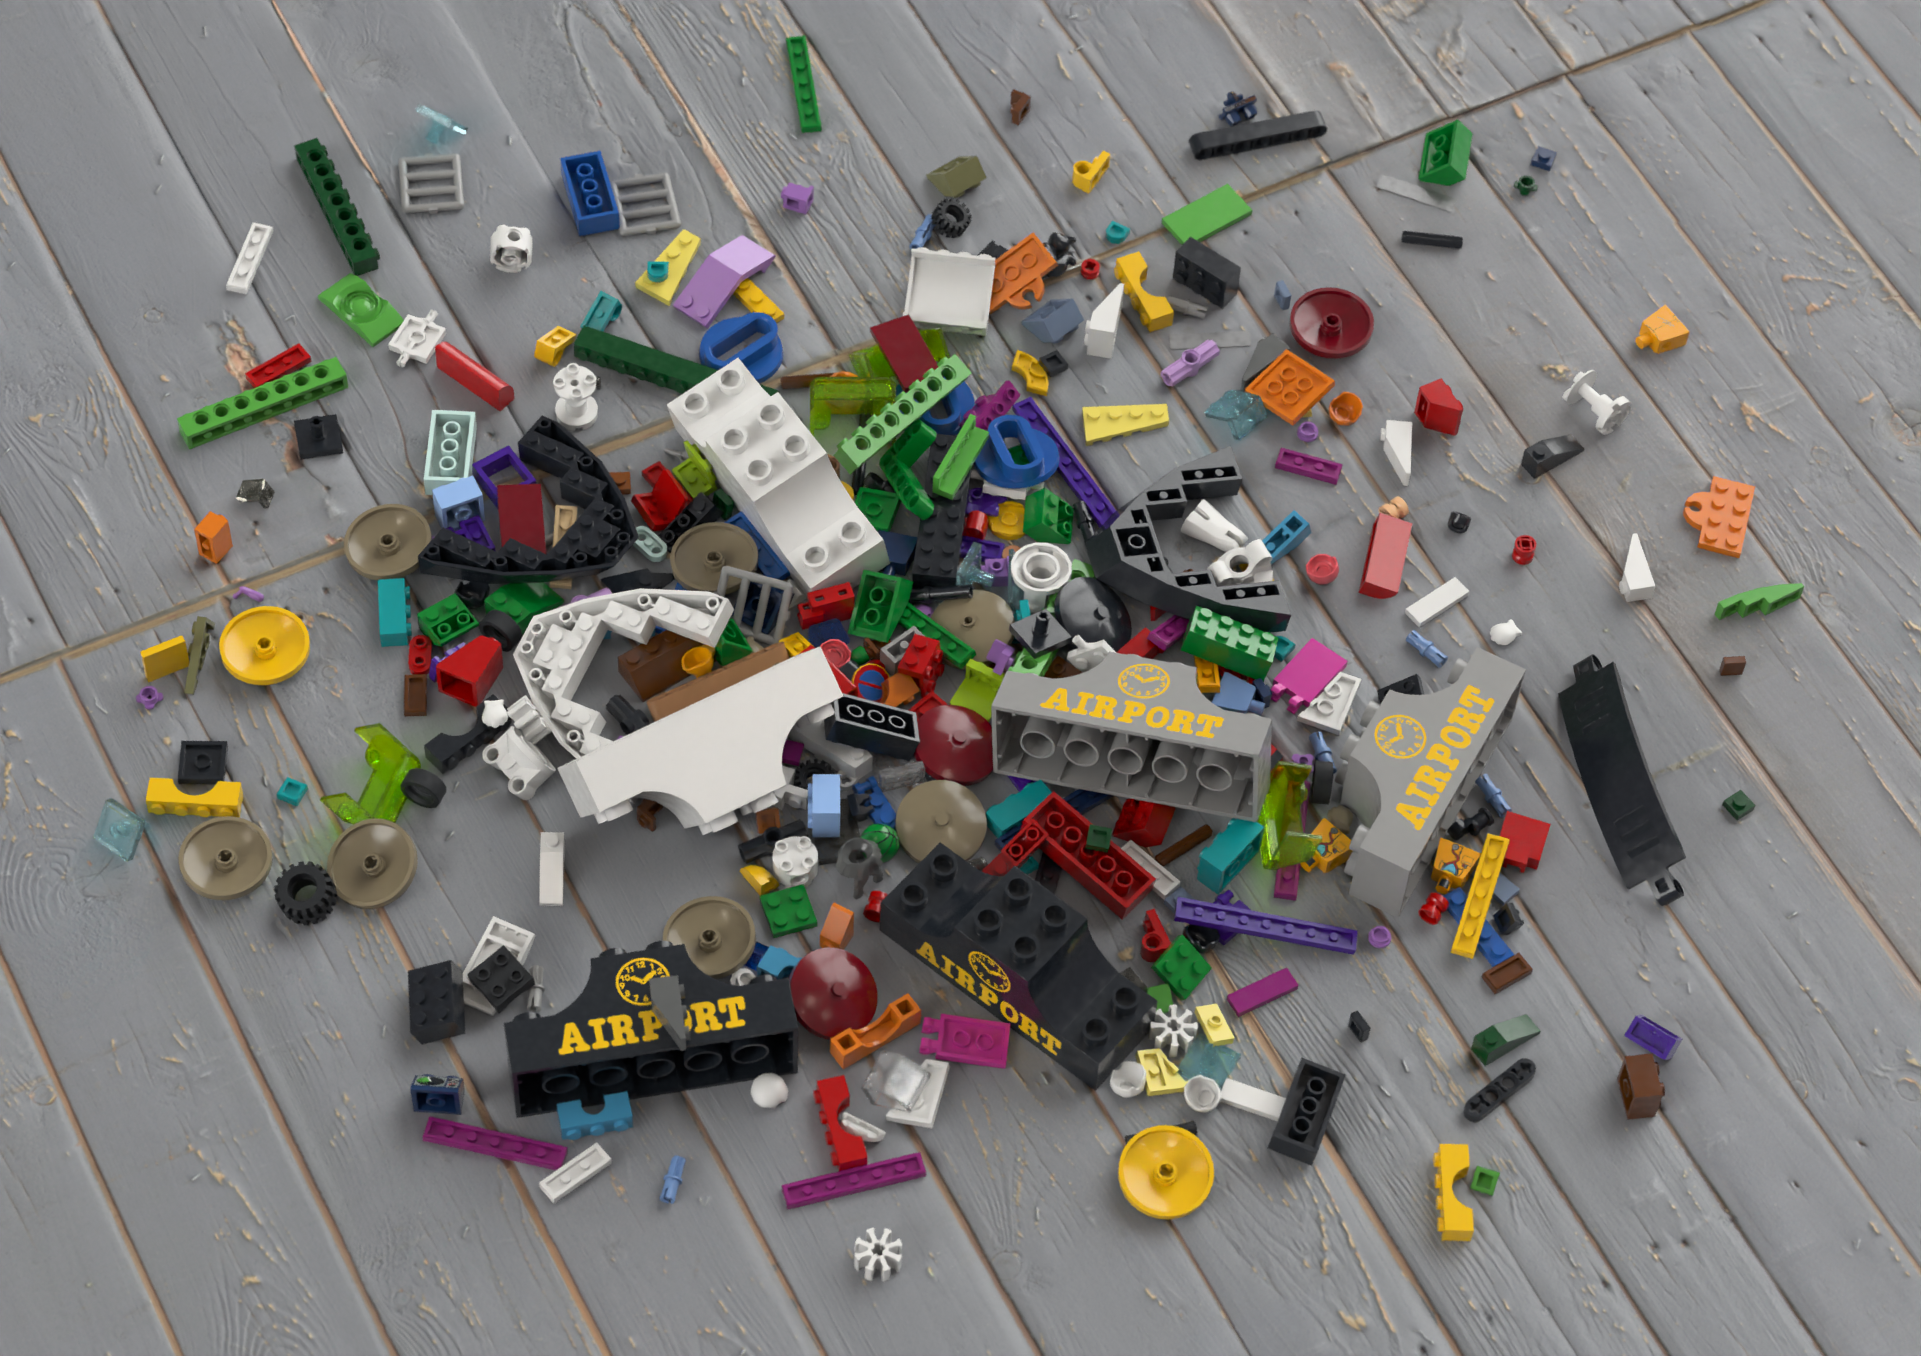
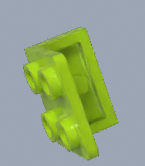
(695, 473)
(978, 689)

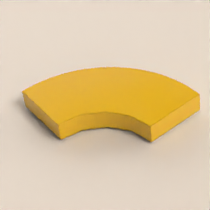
(1032, 372)

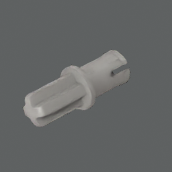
(1187, 307)
(536, 991)

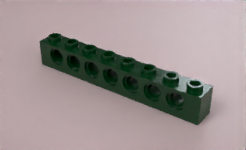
(336, 207)

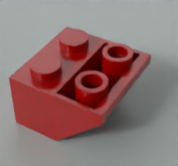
(1438, 408)
(1143, 822)

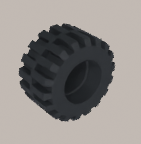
(297, 878)

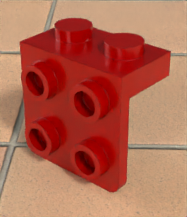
(661, 504)
(923, 661)

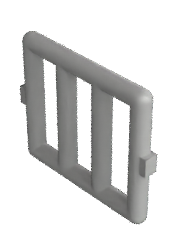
(667, 192)
(432, 208)
(767, 582)

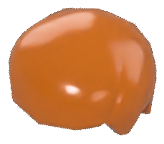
(1345, 408)

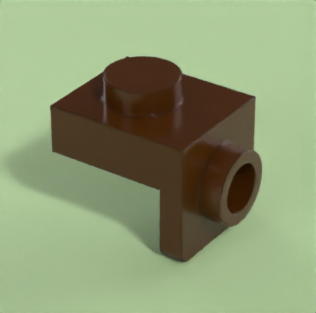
(646, 813)

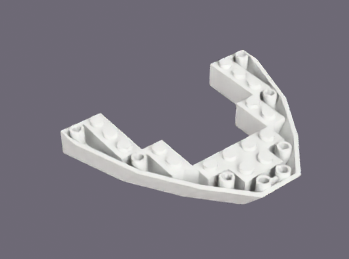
(565, 639)

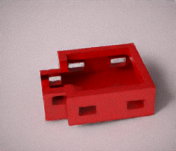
(831, 607)
(1526, 840)

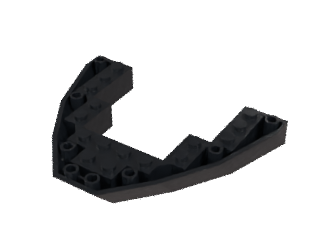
(586, 549)
(1131, 561)

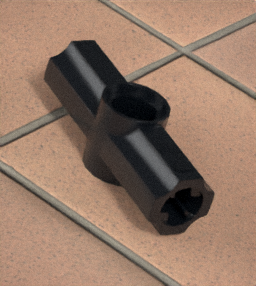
(626, 715)
(760, 846)

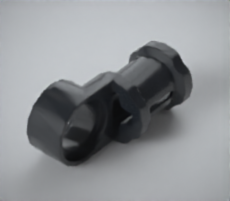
(875, 482)
(1471, 825)

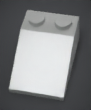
(1103, 325)

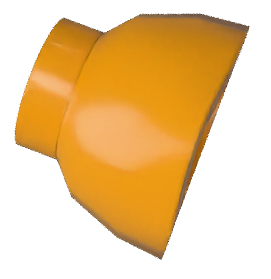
(698, 660)

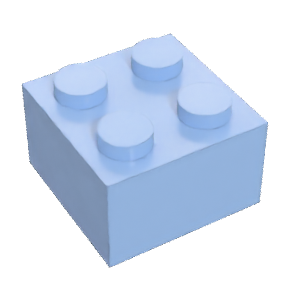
(458, 502)
(824, 805)

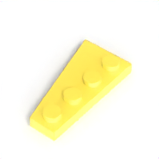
(679, 255)
(1112, 421)

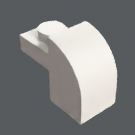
(790, 794)

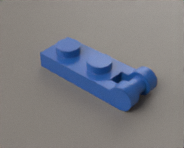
(883, 810)

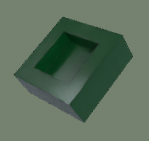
(724, 502)
(1738, 805)
(1098, 838)

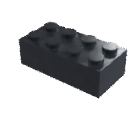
(873, 727)
(1306, 1111)

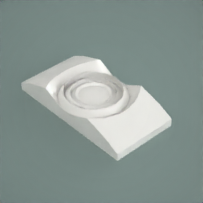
(497, 934)

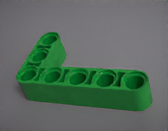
(897, 463)

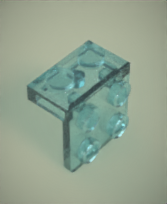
(1240, 410)

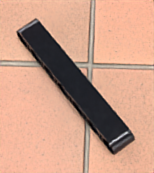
(1257, 135)

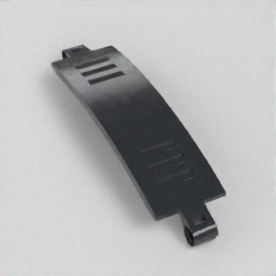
(1620, 780)

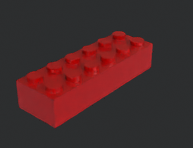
(1109, 876)

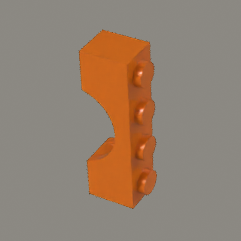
(898, 689)
(856, 1044)

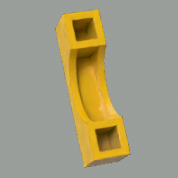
(1153, 310)
(220, 801)
(1455, 1218)

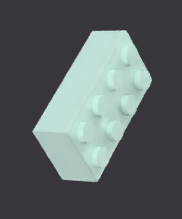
(449, 448)

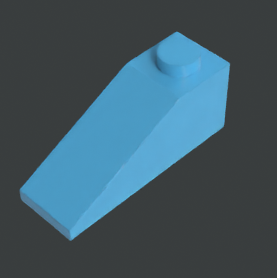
(1287, 536)

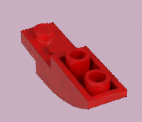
(1017, 850)

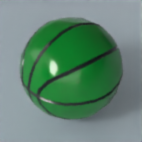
(885, 838)

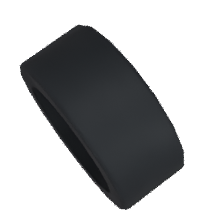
(502, 628)
(1322, 782)
(423, 788)

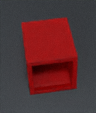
(471, 670)

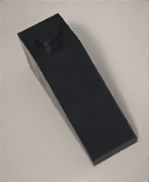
(1549, 454)

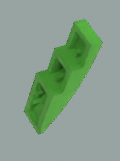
(1765, 599)

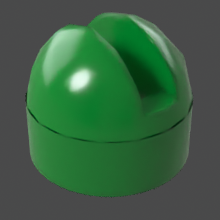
(859, 655)

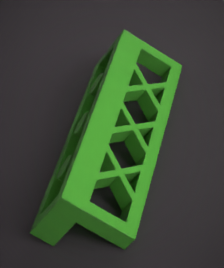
(959, 459)

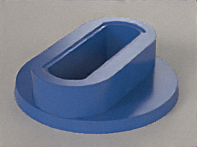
(760, 358)
(955, 405)
(997, 465)

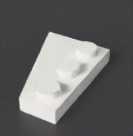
(1332, 705)
(926, 1107)

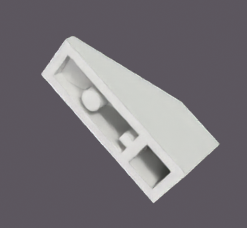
(1397, 446)
(1636, 578)
(552, 868)

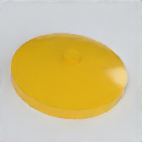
(264, 645)
(1165, 1172)

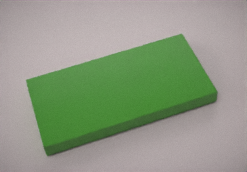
(1207, 215)

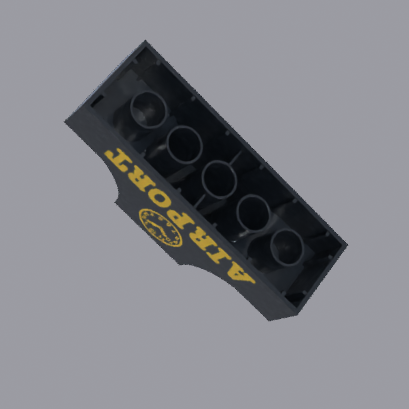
(1020, 960)
(618, 1045)

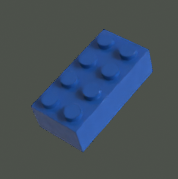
(589, 193)

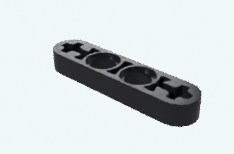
(1501, 1091)

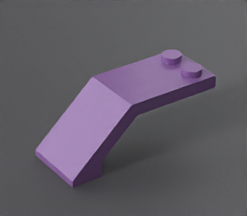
(720, 277)

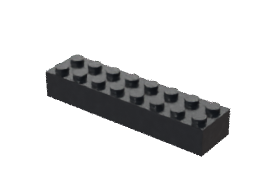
(942, 533)

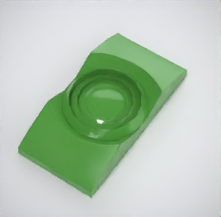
(362, 309)

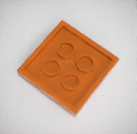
(1290, 387)

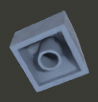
(1054, 320)

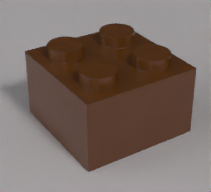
(1640, 1086)

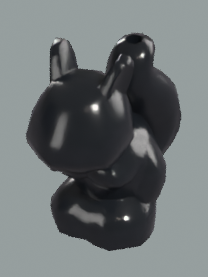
(1058, 245)

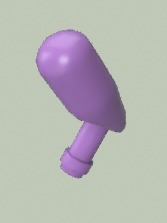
(250, 593)

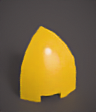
(759, 879)

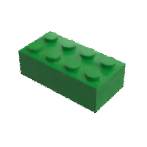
(1229, 643)

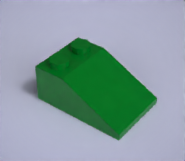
(523, 601)
(879, 605)

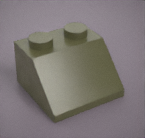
(957, 176)

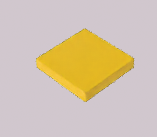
(165, 658)

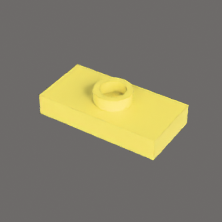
(1214, 1025)

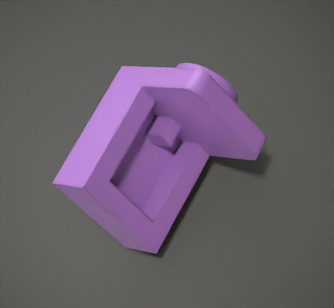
(1001, 655)

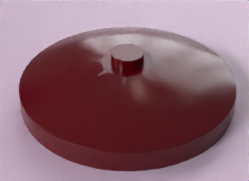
(1331, 323)
(955, 744)
(832, 992)

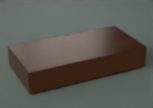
(415, 695)
(1507, 973)

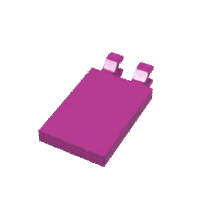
(1307, 675)
(967, 1040)

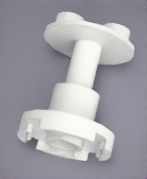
(576, 405)
(1607, 410)

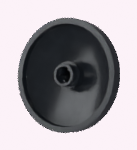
(1093, 612)

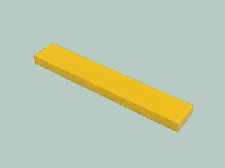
(1480, 896)

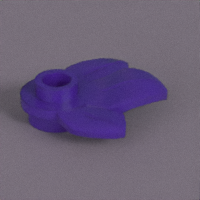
(984, 502)

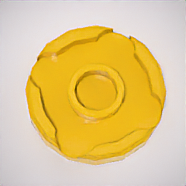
(1009, 521)

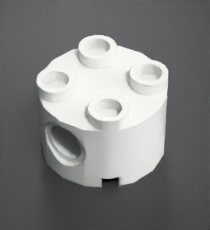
(511, 248)
(795, 861)

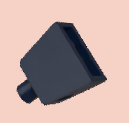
(900, 551)

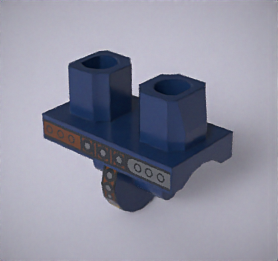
(1235, 106)

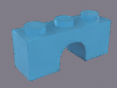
(777, 963)
(577, 1123)

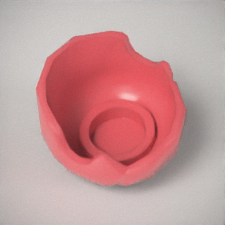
(1322, 569)
(836, 652)

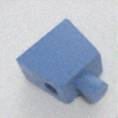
(1237, 696)

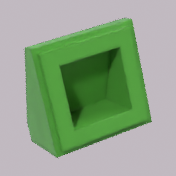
(1162, 995)
(1484, 1180)

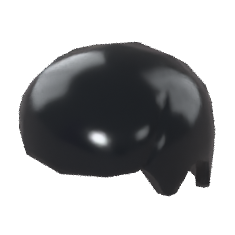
(472, 594)
(1201, 938)

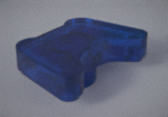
(827, 630)

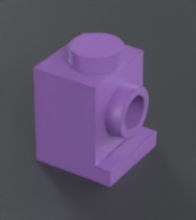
(797, 197)
(999, 568)

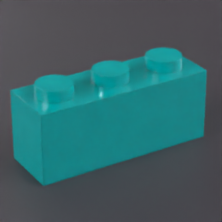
(394, 612)
(1016, 808)

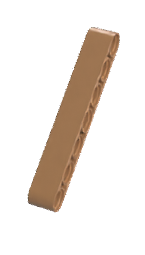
(715, 681)

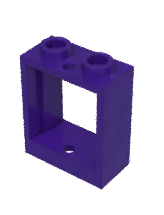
(495, 463)
(1649, 1036)

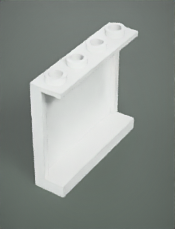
(950, 290)

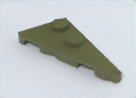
(197, 651)

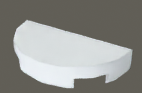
(861, 1128)

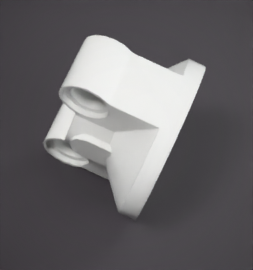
(1254, 555)
(1039, 572)
(520, 762)

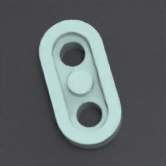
(651, 544)

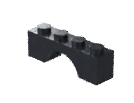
(447, 750)

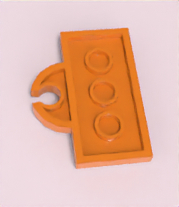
(1021, 272)
(1721, 515)

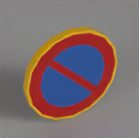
(869, 680)

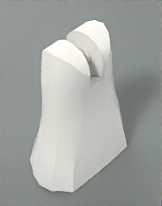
(1211, 527)

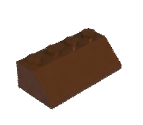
(657, 665)

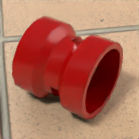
(1524, 549)
(1434, 907)
(872, 910)

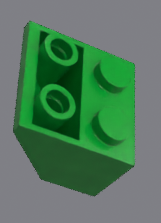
(1048, 518)
(446, 620)

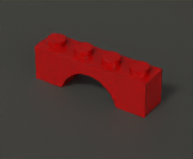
(834, 1099)

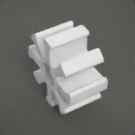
(528, 720)
(1173, 1030)
(889, 1254)

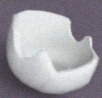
(1128, 1079)
(769, 1090)
(1202, 1094)

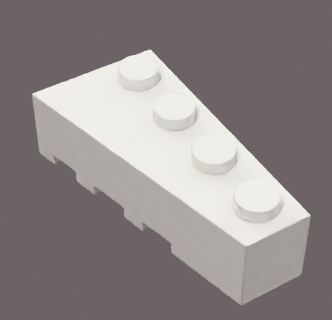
(842, 757)

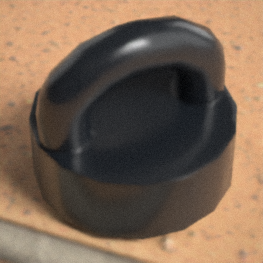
(1461, 519)

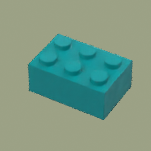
(1229, 853)

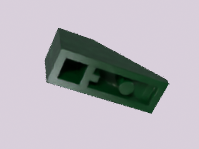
(1503, 1038)

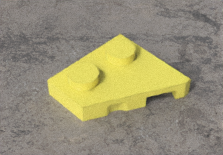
(1161, 1074)

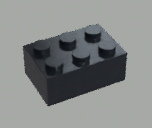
(1206, 272)
(436, 1002)

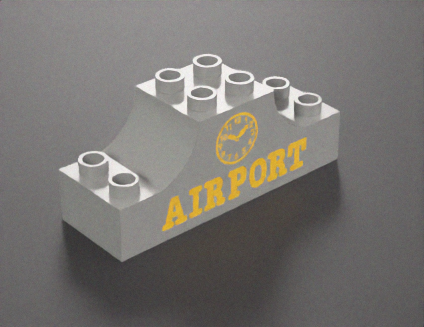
(1133, 734)
(1417, 770)

